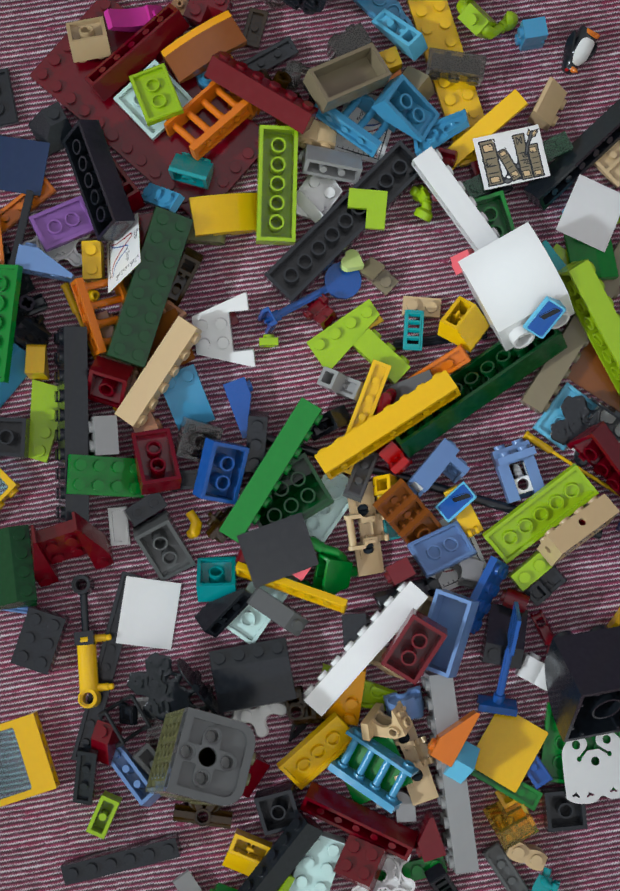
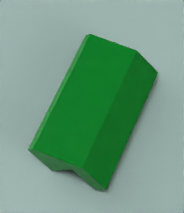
(604, 262)

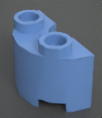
(411, 699)

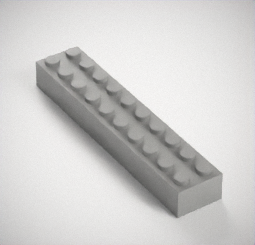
(453, 796)

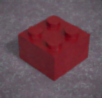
(360, 862)

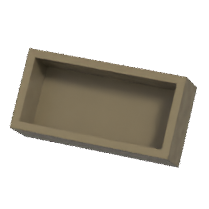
(347, 77)

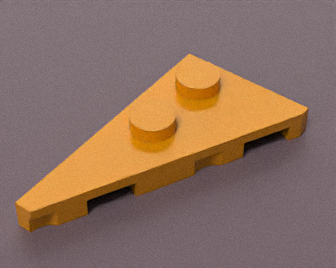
(349, 702)

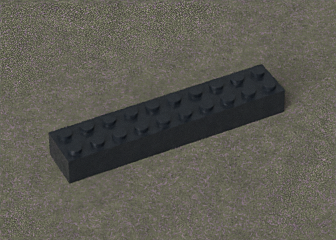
(340, 226)
(71, 414)

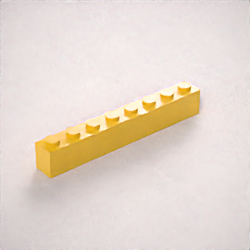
(387, 424)

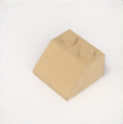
(88, 39)
(547, 105)

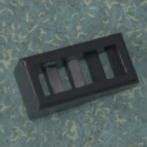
(439, 878)

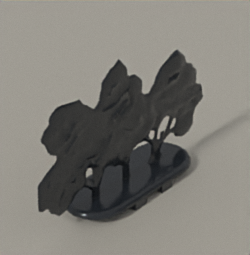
(577, 421)
(168, 694)

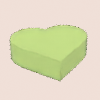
(351, 261)

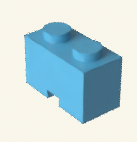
(531, 34)

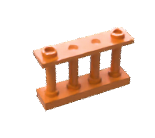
(212, 134)
(87, 308)

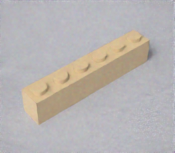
(158, 372)

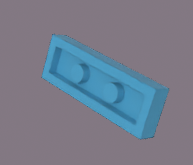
(162, 197)

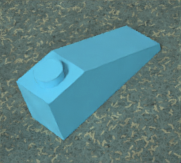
(401, 34)

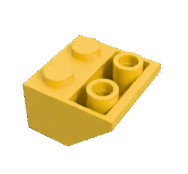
(463, 324)
(245, 852)

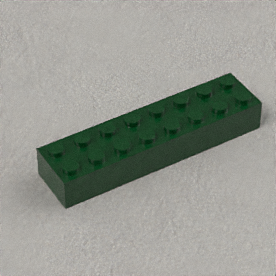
(149, 287)

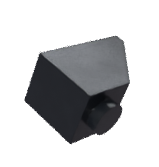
(331, 421)

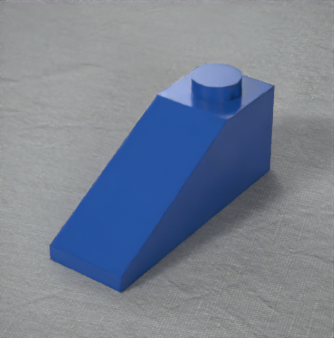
(240, 401)

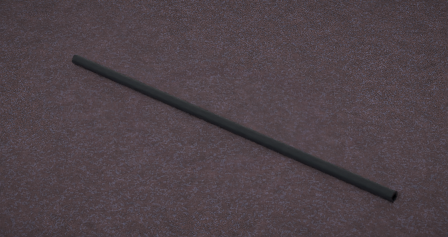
(436, 487)

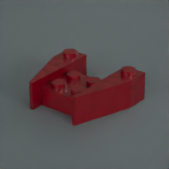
(65, 542)

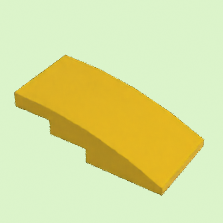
(224, 214)

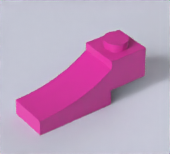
(130, 19)

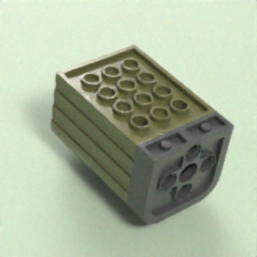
(202, 758)

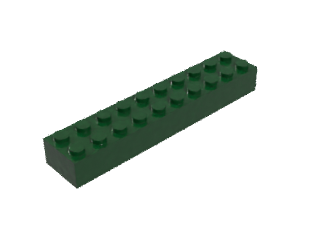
(479, 384)

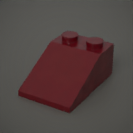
(156, 461)

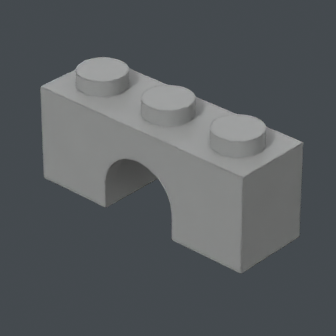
(468, 571)

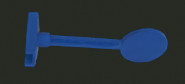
(337, 283)

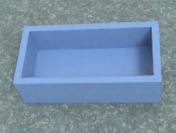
(457, 615)

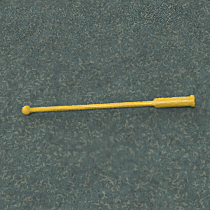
(74, 308)
(547, 448)

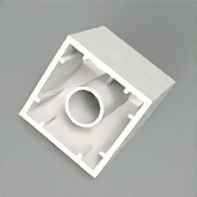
(511, 282)

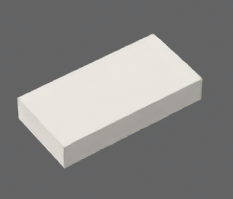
(118, 526)

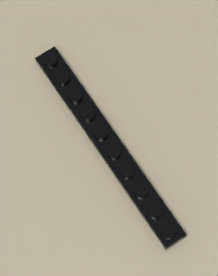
(107, 667)

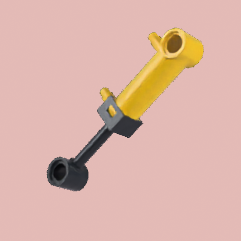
(86, 649)

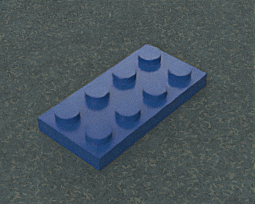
(487, 589)

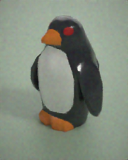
(579, 49)

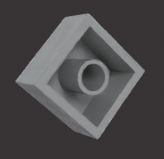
(103, 436)

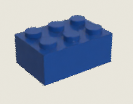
(220, 471)

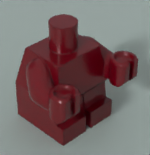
(320, 312)

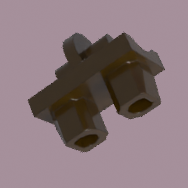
(215, 523)

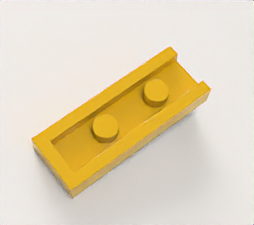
(467, 518)

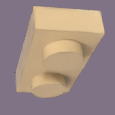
(430, 306)

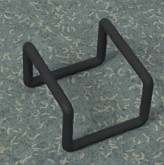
(105, 712)

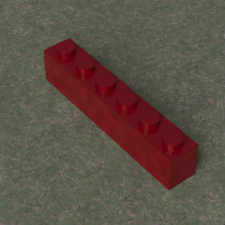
(137, 52)
(261, 91)
(359, 821)

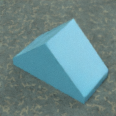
(464, 763)

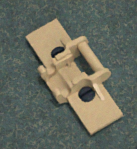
(371, 530)
(416, 751)

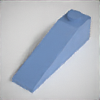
(133, 776)

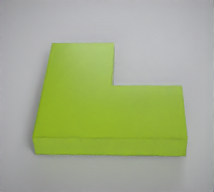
(374, 202)

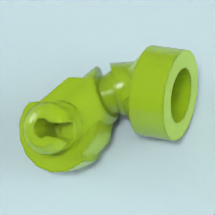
(422, 196)

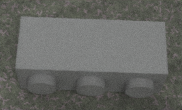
(332, 164)

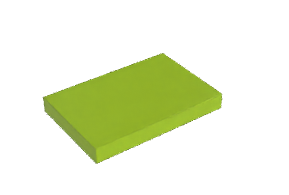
(156, 94)

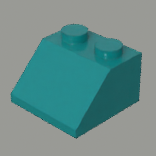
(190, 171)
(215, 577)

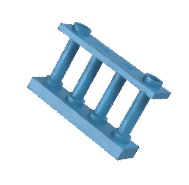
(355, 132)
(370, 788)

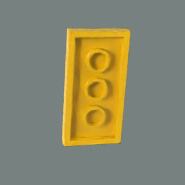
(316, 751)

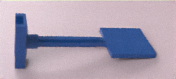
(498, 703)

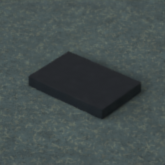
(8, 107)

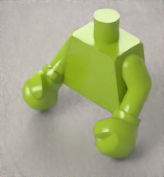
(483, 24)

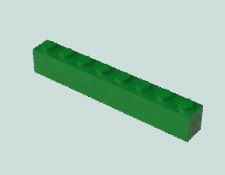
(271, 469)

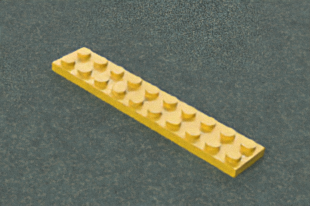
(439, 31)

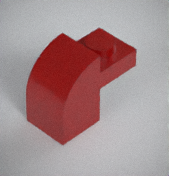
(394, 457)

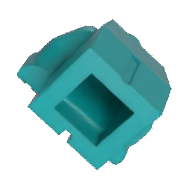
(544, 881)

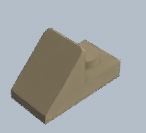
(378, 276)

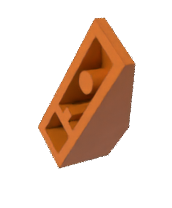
(451, 740)

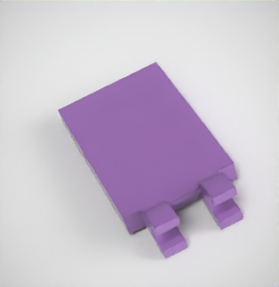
(62, 224)

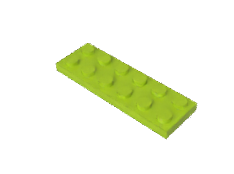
(540, 513)

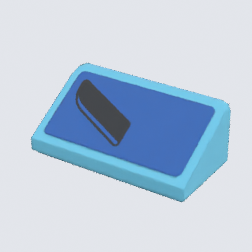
(545, 317)
(456, 501)

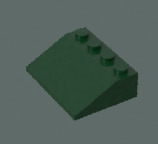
(299, 492)
(16, 569)

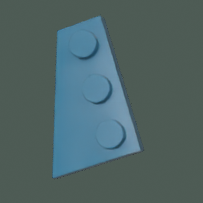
(443, 130)

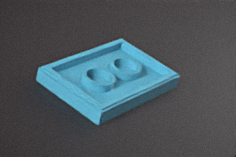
(555, 413)

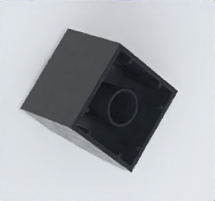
(584, 682)

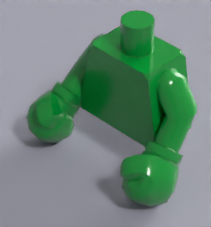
(333, 570)

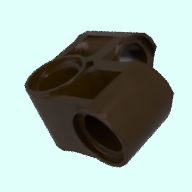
(308, 714)

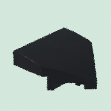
(31, 331)

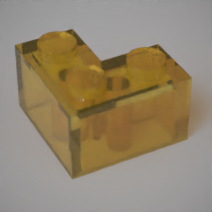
(510, 826)

